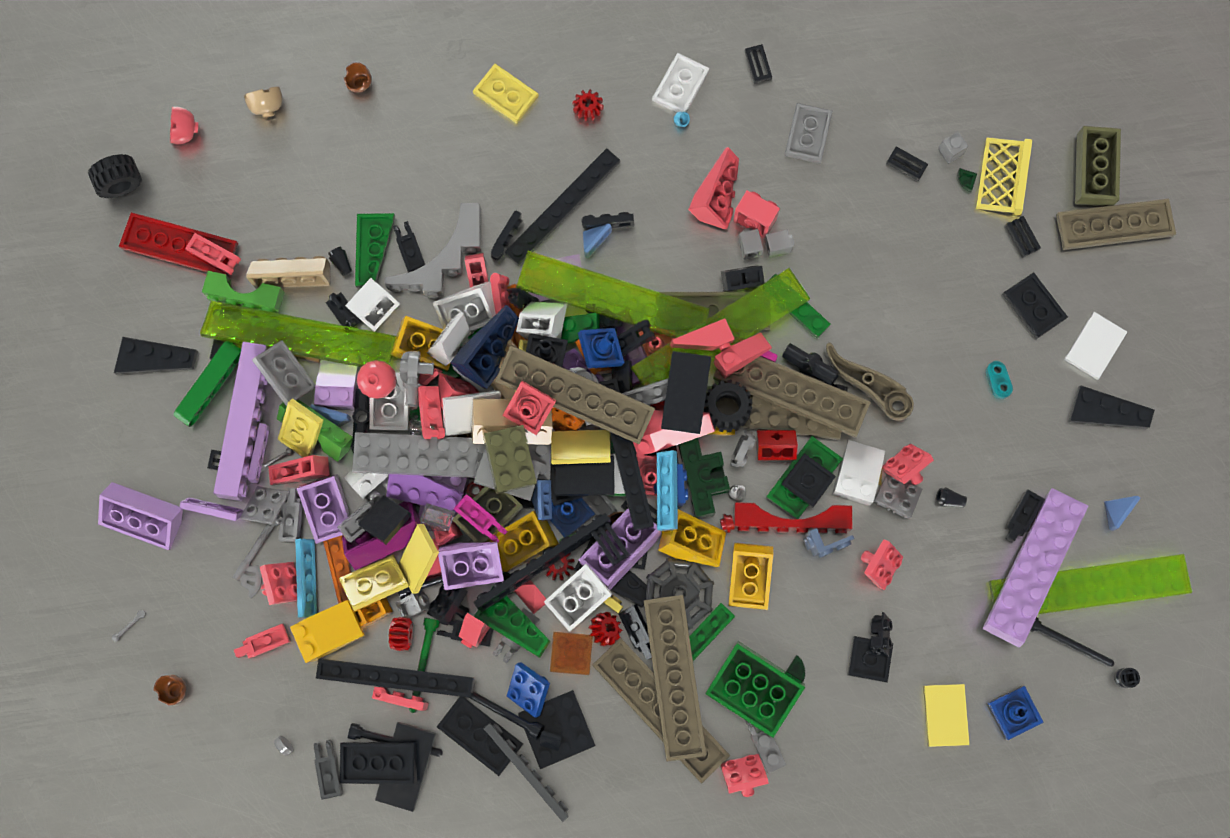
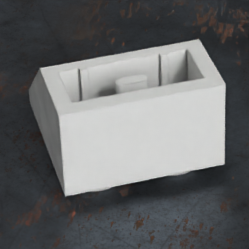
(372, 304)
(542, 319)
(368, 485)

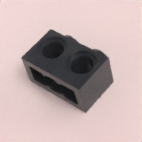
(742, 278)

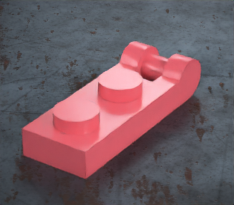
(212, 253)
(499, 290)
(430, 412)

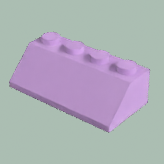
(139, 515)
(636, 544)

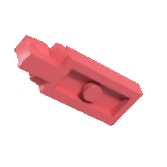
(263, 642)
(398, 698)

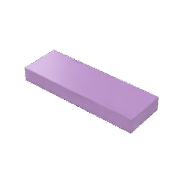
(258, 453)
(211, 508)

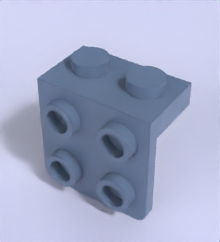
(815, 544)

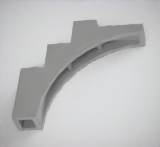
(449, 261)

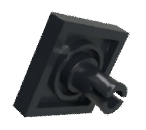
(547, 348)
(447, 604)

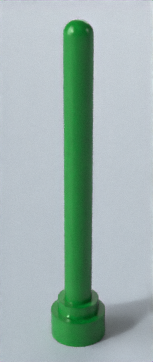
(430, 627)

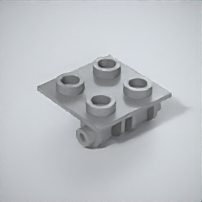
(898, 496)
(265, 506)

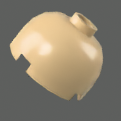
(264, 101)

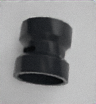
(1123, 680)

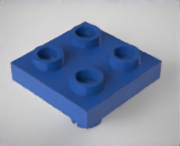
(601, 348)
(682, 493)
(571, 516)
(528, 689)
(1015, 713)

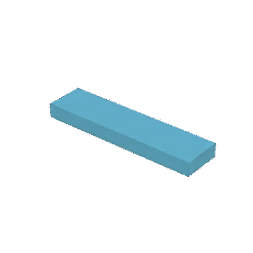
(667, 491)
(306, 577)

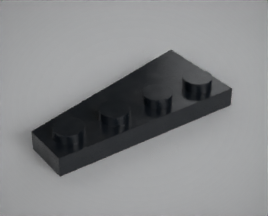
(146, 356)
(1101, 408)
(628, 587)

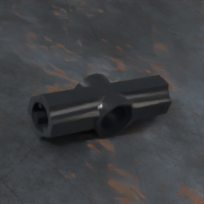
(810, 364)
(362, 406)

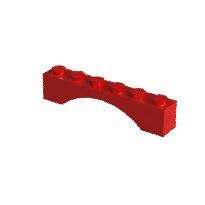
(751, 516)

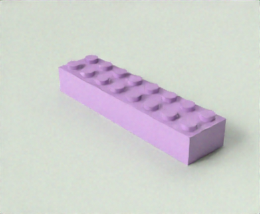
(241, 426)
(1035, 568)

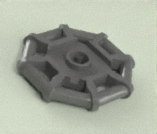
(685, 582)

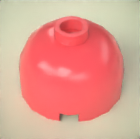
(182, 126)
(376, 379)

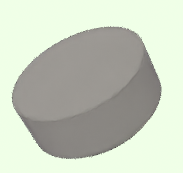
(283, 745)

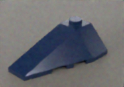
(483, 352)

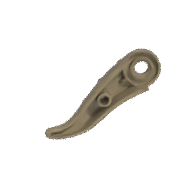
(877, 386)

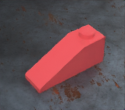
(476, 269)
(706, 338)
(741, 354)
(299, 470)
(472, 631)

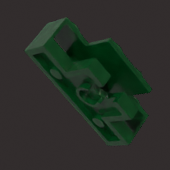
(704, 477)

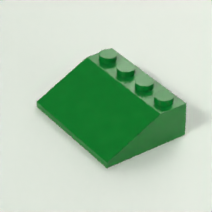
(755, 689)

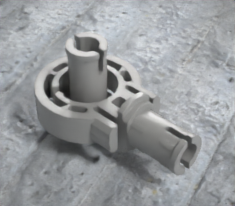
(409, 373)

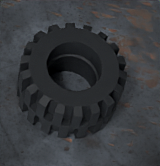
(114, 176)
(732, 391)

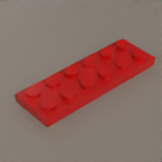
(168, 242)

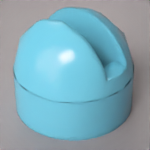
(684, 117)

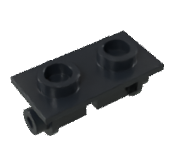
(520, 297)
(341, 312)
(882, 626)

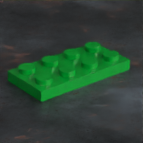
(784, 498)

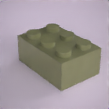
(509, 459)
(500, 506)

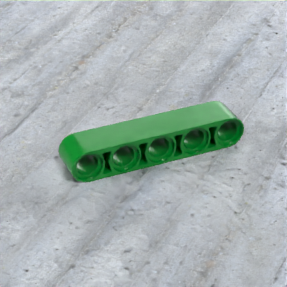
(208, 384)

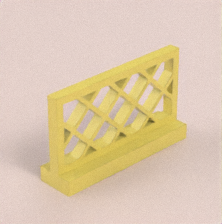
(1019, 181)

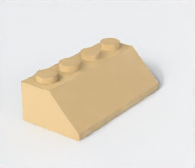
(290, 272)
(488, 418)

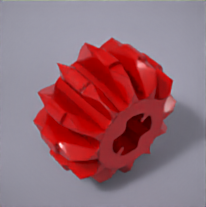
(582, 101)
(552, 569)
(605, 628)
(400, 634)

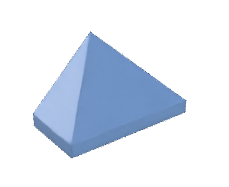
(594, 237)
(335, 417)
(542, 499)
(1118, 510)

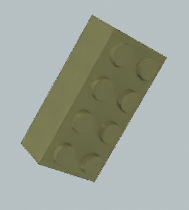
(1097, 166)

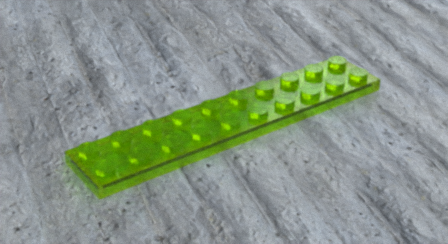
(608, 296)
(744, 317)
(300, 335)
(1113, 584)

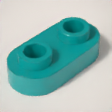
(998, 379)

